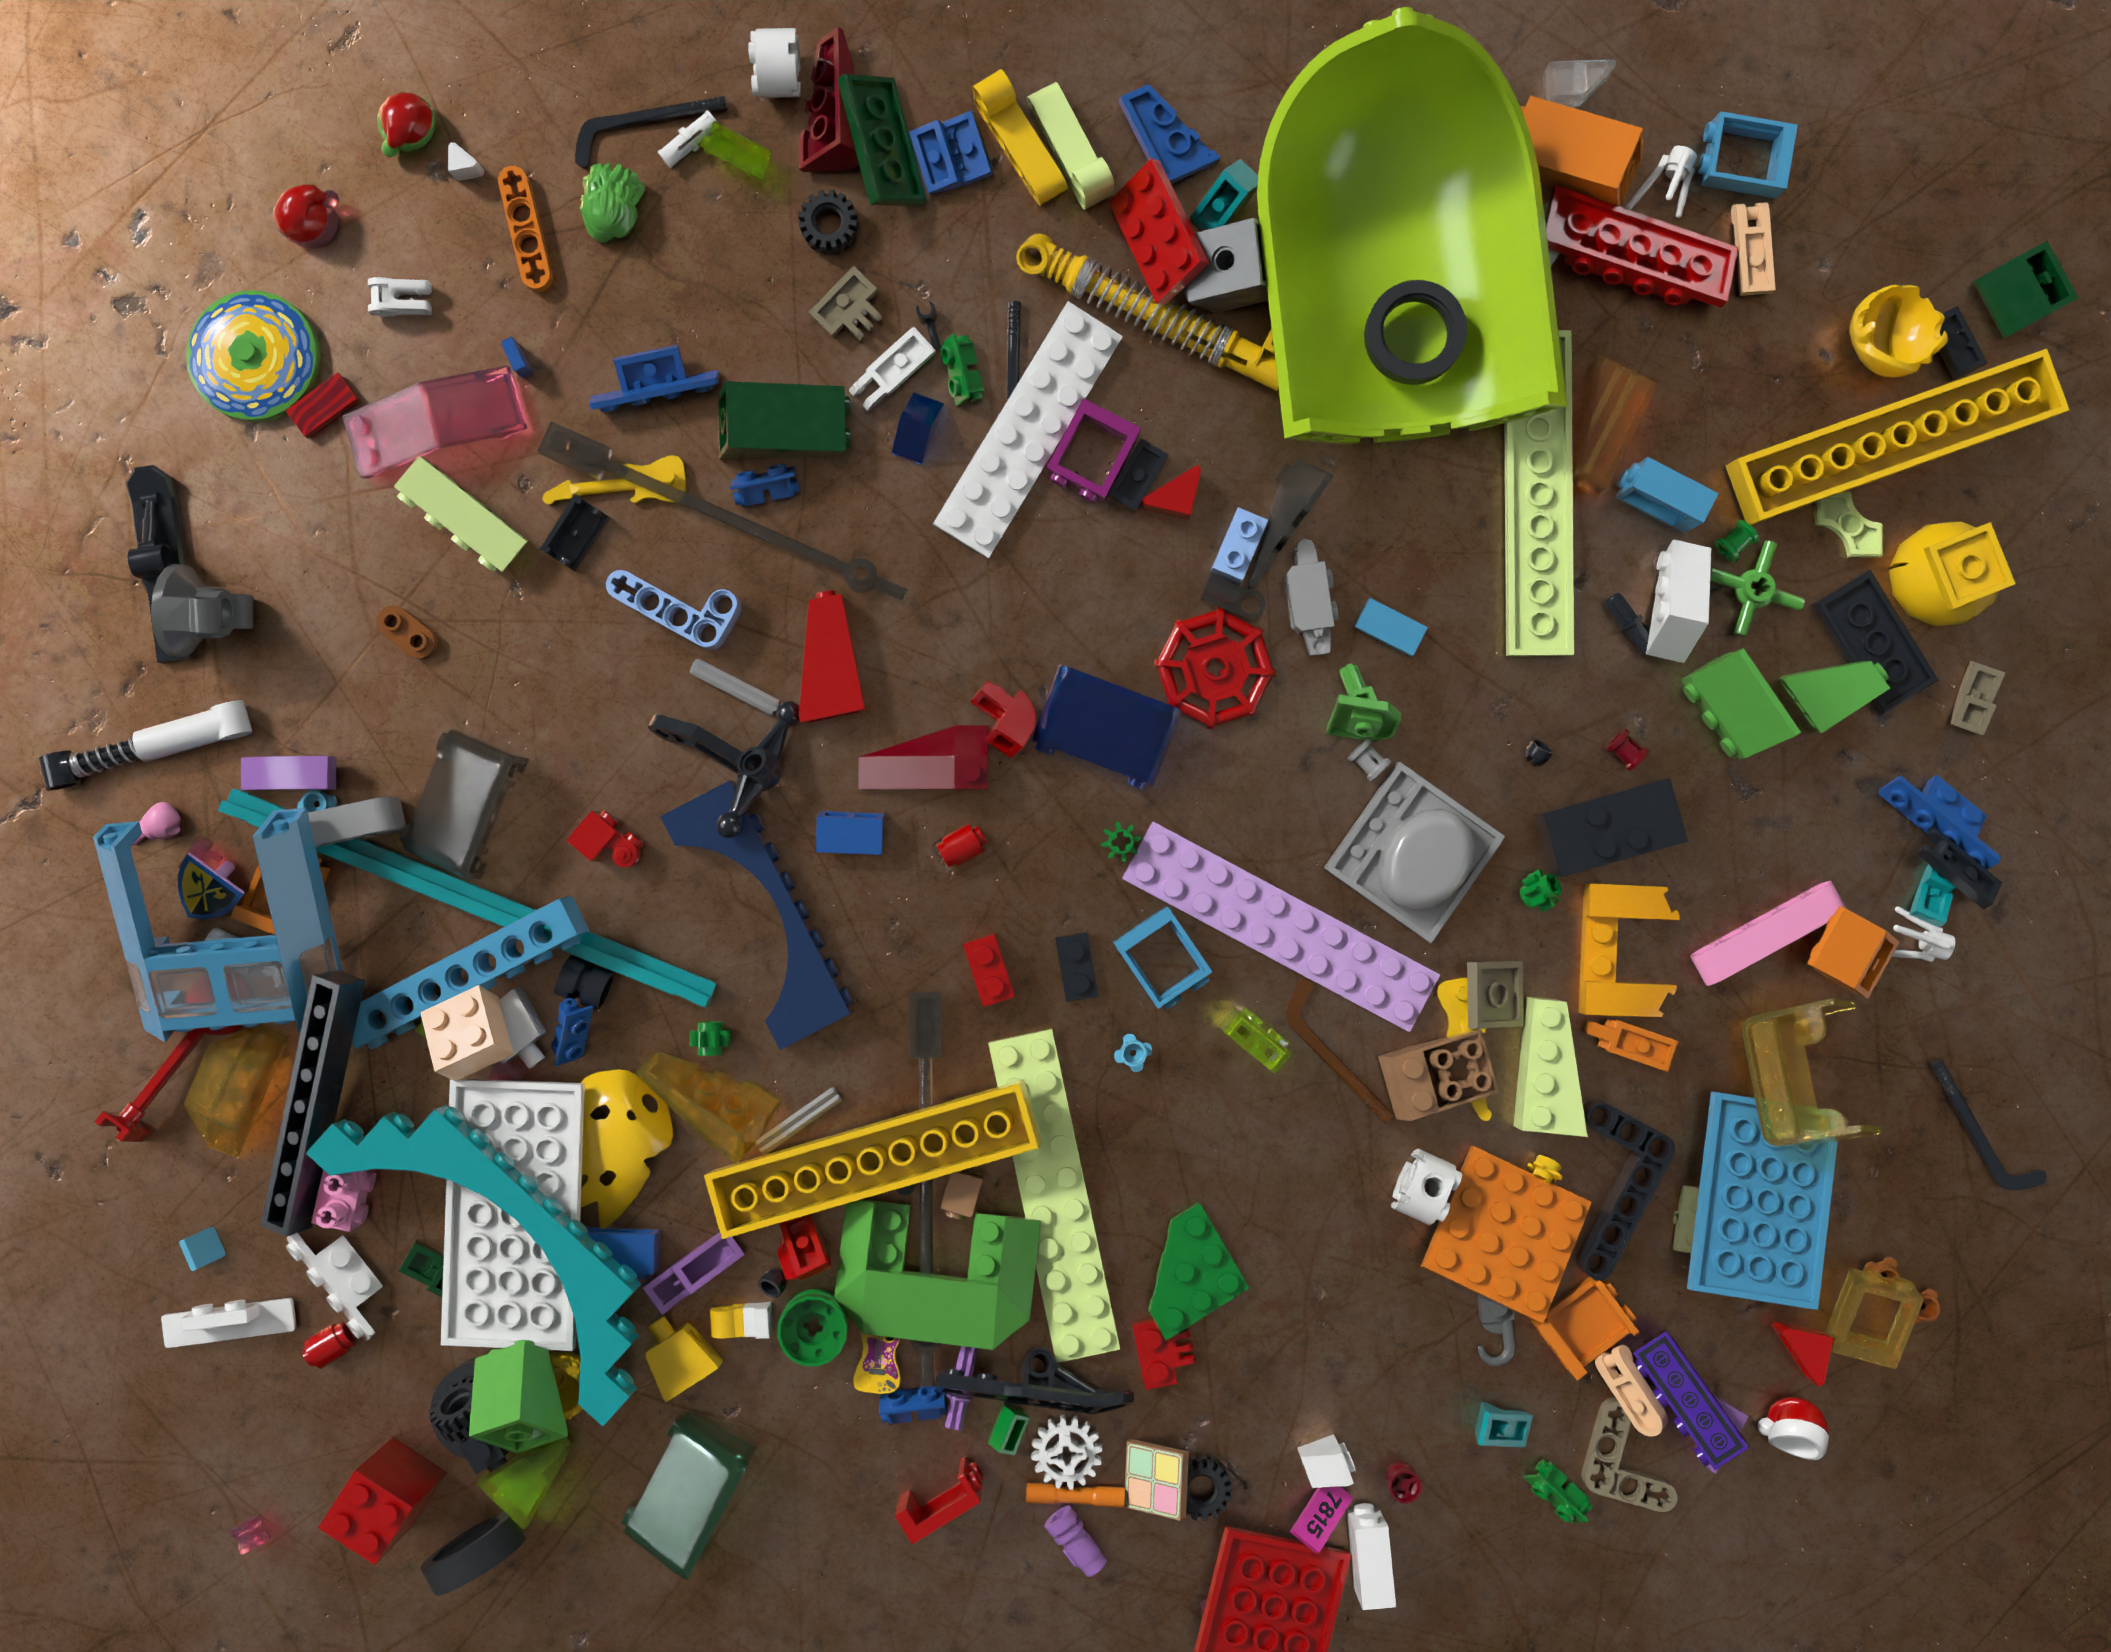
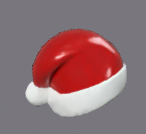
(1796, 1428)

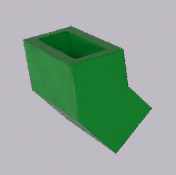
(1008, 1429)

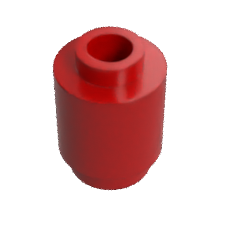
(962, 845)
(328, 1345)

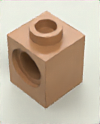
(961, 1194)

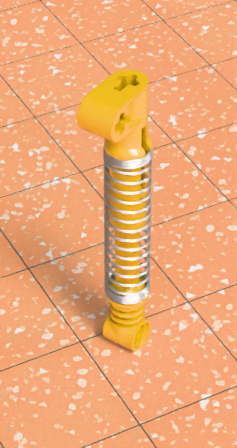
(1217, 342)

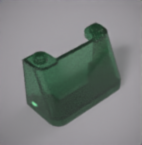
(688, 1493)

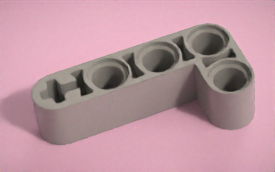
(357, 820)

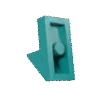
(1502, 1427)

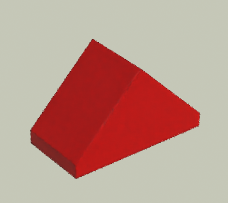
(1176, 496)
(1809, 1349)

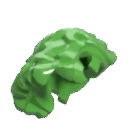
(610, 201)

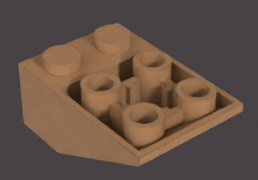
(1438, 1075)

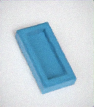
(1390, 627)

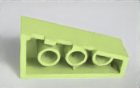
(460, 514)
(1548, 1074)

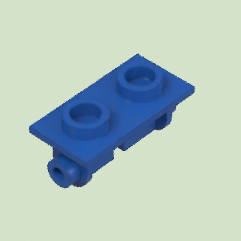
(751, 485)
(572, 1032)
(898, 1405)

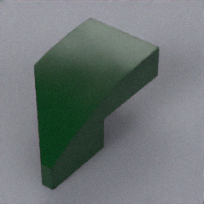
(425, 1266)

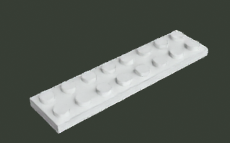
(1027, 430)

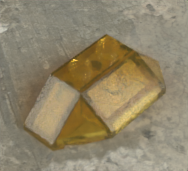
(233, 1086)

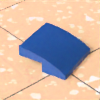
(951, 153)

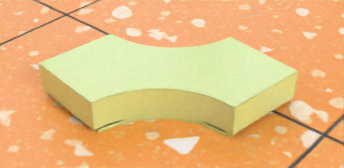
(1859, 535)

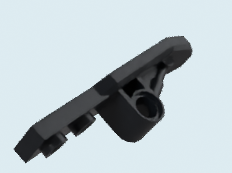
(156, 531)
(1052, 1389)

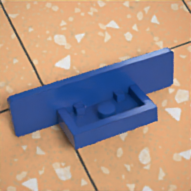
(652, 375)
(1943, 809)

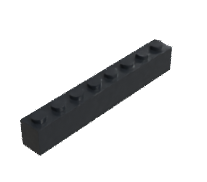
(312, 1099)

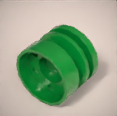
(797, 1339)

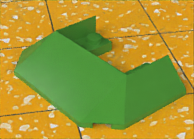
(934, 1307)

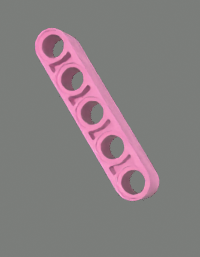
(1767, 933)

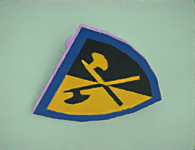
(206, 891)

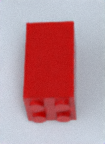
(382, 1500)

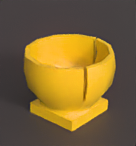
(1949, 572)

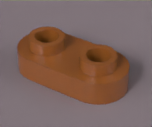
(406, 631)

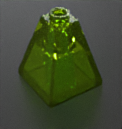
(525, 1479)

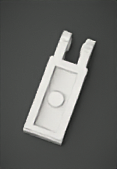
(894, 367)

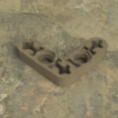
(1614, 1473)

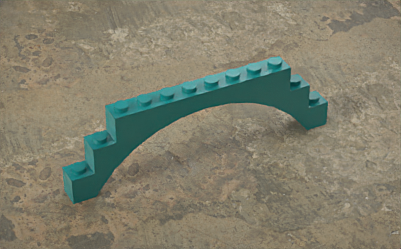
(590, 1276)

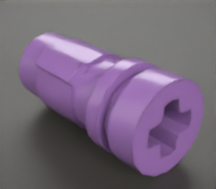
(1077, 1543)

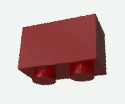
(989, 969)

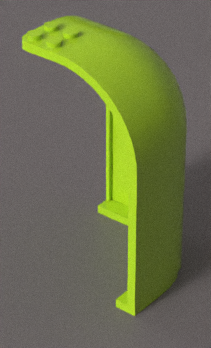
(1390, 169)

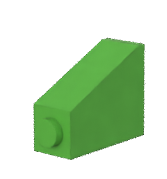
(1835, 691)

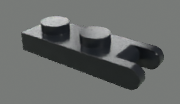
(1960, 869)

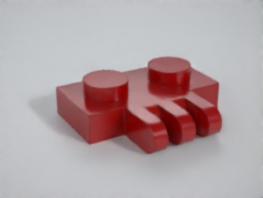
(1160, 1355)

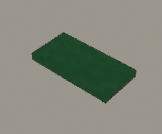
(881, 140)

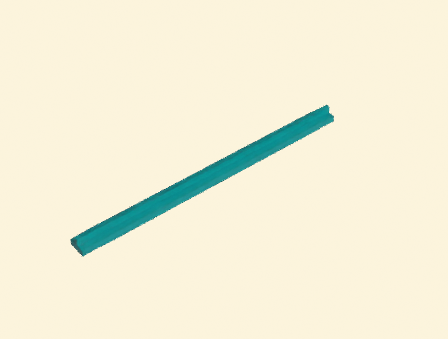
(486, 904)

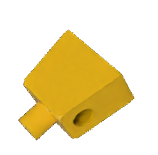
(679, 1357)

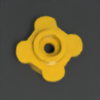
(1546, 1169)

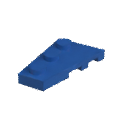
(1165, 135)

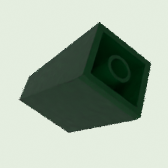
(782, 421)

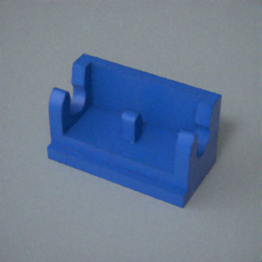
(850, 832)

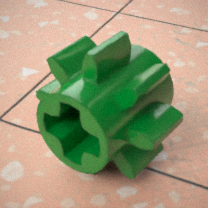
(1115, 849)
(1540, 890)
(710, 1038)

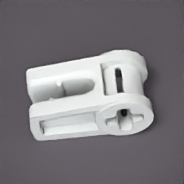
(386, 294)

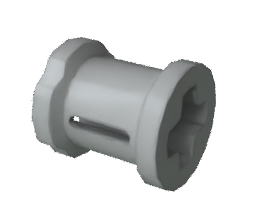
(1369, 759)

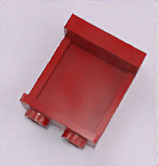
(922, 1520)

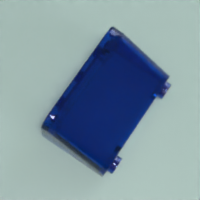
(1106, 725)

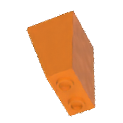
(1583, 150)

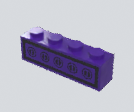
(1691, 1400)

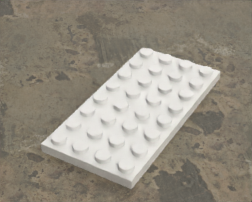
(493, 1270)

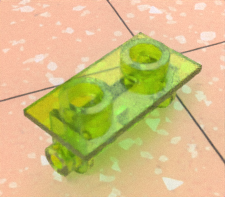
(736, 150)

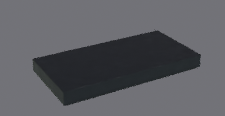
(1871, 630)

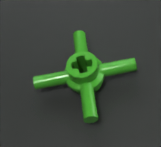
(1764, 582)

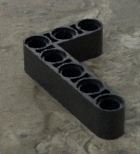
(1624, 1187)

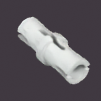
(671, 153)

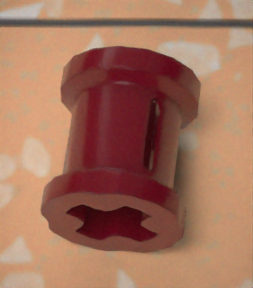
(1627, 749)

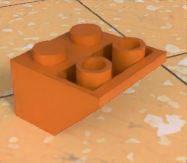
(1853, 952)

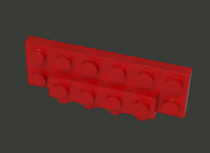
(1638, 250)

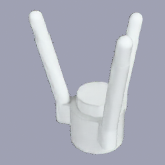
(1678, 168)
(1932, 942)

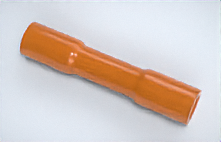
(1098, 1496)

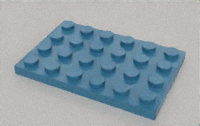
(1759, 1211)

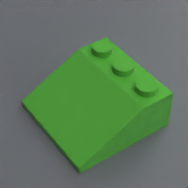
(1739, 705)

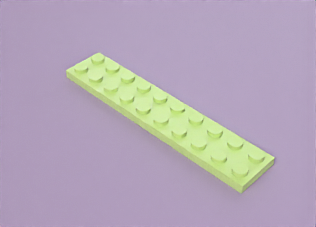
(1540, 528)
(1057, 1195)

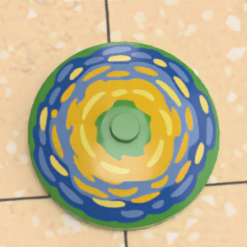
(253, 355)

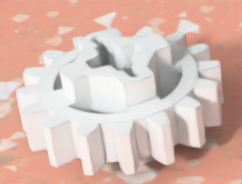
(1054, 1452)

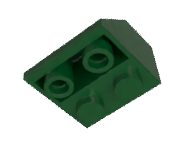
(2025, 289)

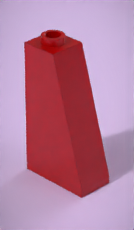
(830, 664)

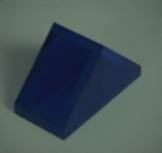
(916, 428)

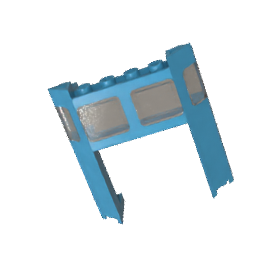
(231, 978)

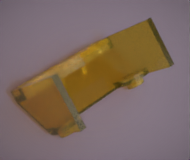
(1783, 1077)

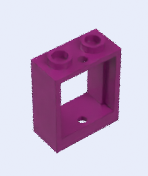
(1108, 422)

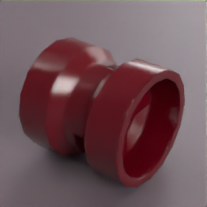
(1406, 1489)

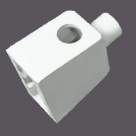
(523, 1027)

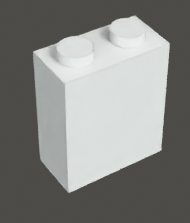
(1370, 1557)

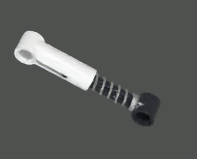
(219, 723)

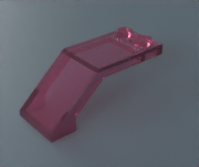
(434, 417)

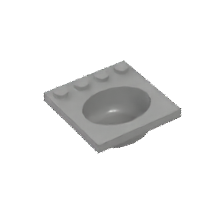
(1414, 852)

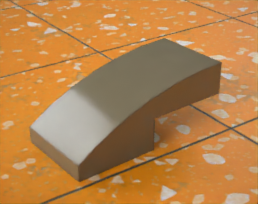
(1976, 696)

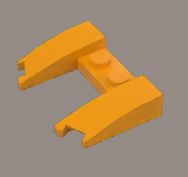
(1598, 986)

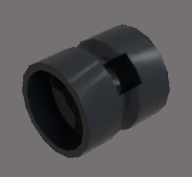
(583, 982)

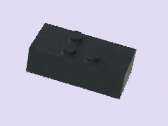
(1611, 827)

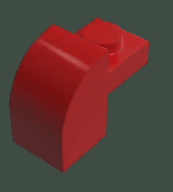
(1013, 717)

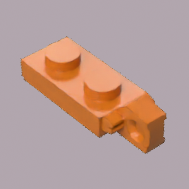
(1634, 1043)

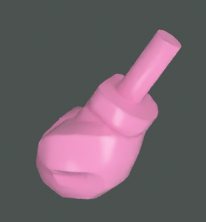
(159, 822)

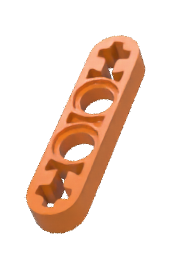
(525, 229)

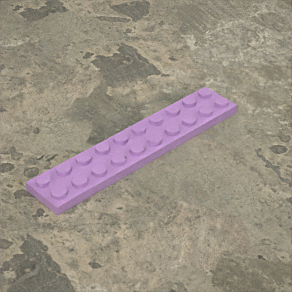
(1281, 926)

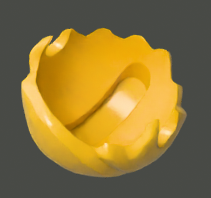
(1896, 331)

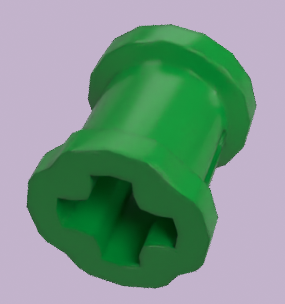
(1737, 541)

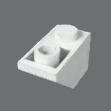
(1327, 1463)

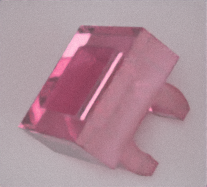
(201, 848)

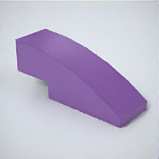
(288, 773)
(691, 1272)

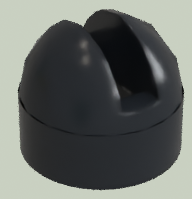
(1538, 751)
(772, 1282)

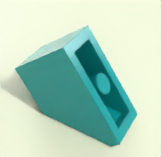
(1226, 196)

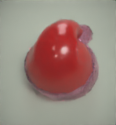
(307, 215)

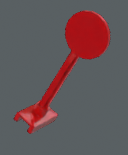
(128, 1120)

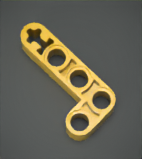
(998, 107)

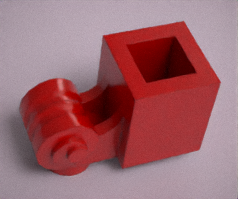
(599, 833)

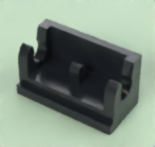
(574, 532)

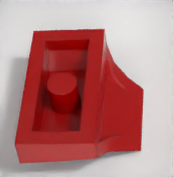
(802, 1248)

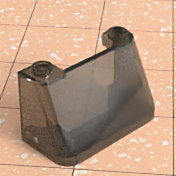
(461, 803)

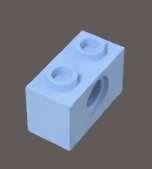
(1239, 546)

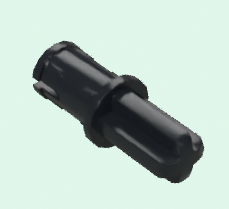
(1628, 621)

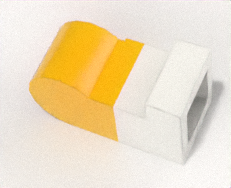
(742, 1320)

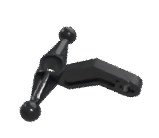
(755, 767)

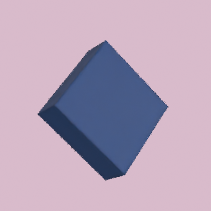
(516, 357)

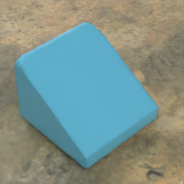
(202, 1248)

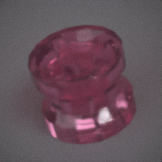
(249, 1534)

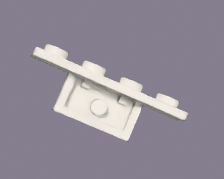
(342, 1276)
(228, 1322)

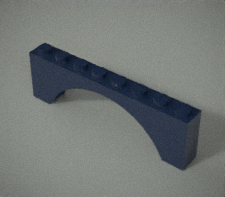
(810, 989)

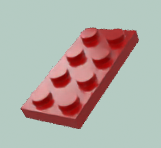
(1158, 232)

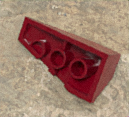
(828, 138)
(937, 761)

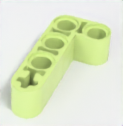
(1085, 172)

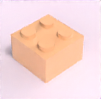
(466, 1033)

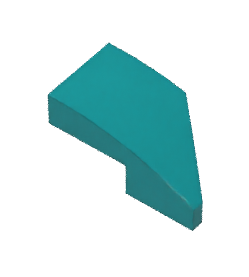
(1932, 898)

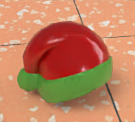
(405, 123)

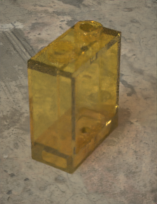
(1862, 1346)

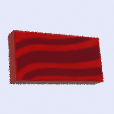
(322, 405)

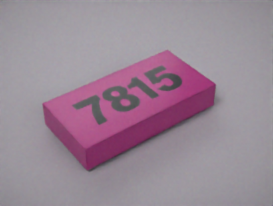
(1321, 1516)

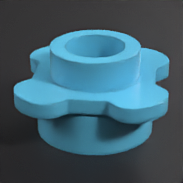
(309, 799)
(1131, 1043)

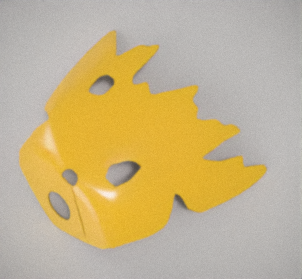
(619, 1142)

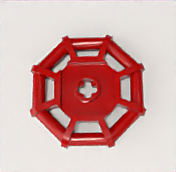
(1225, 651)

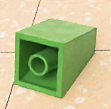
(516, 1398)

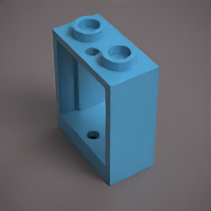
(1780, 160)
(1665, 494)
(1194, 980)

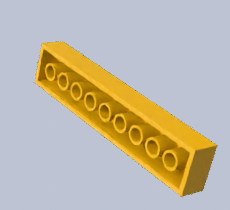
(1897, 437)
(873, 1159)

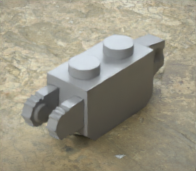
(1309, 598)

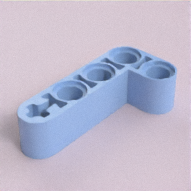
(669, 606)

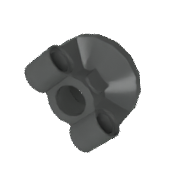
(189, 611)

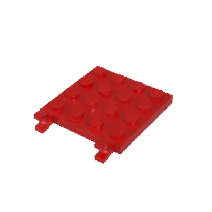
(1271, 1595)

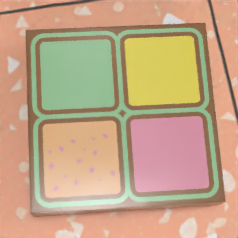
(1156, 1479)

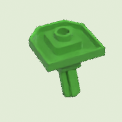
(1360, 712)

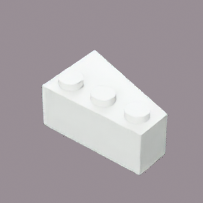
(1680, 601)

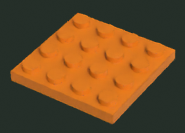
(1506, 1235)

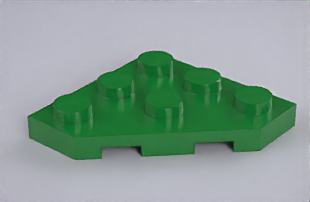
(1192, 1273)

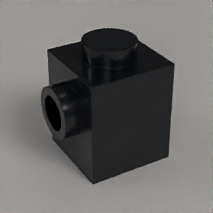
(483, 1455)

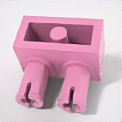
(343, 1200)

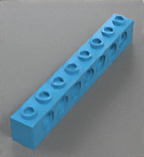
(566, 926)

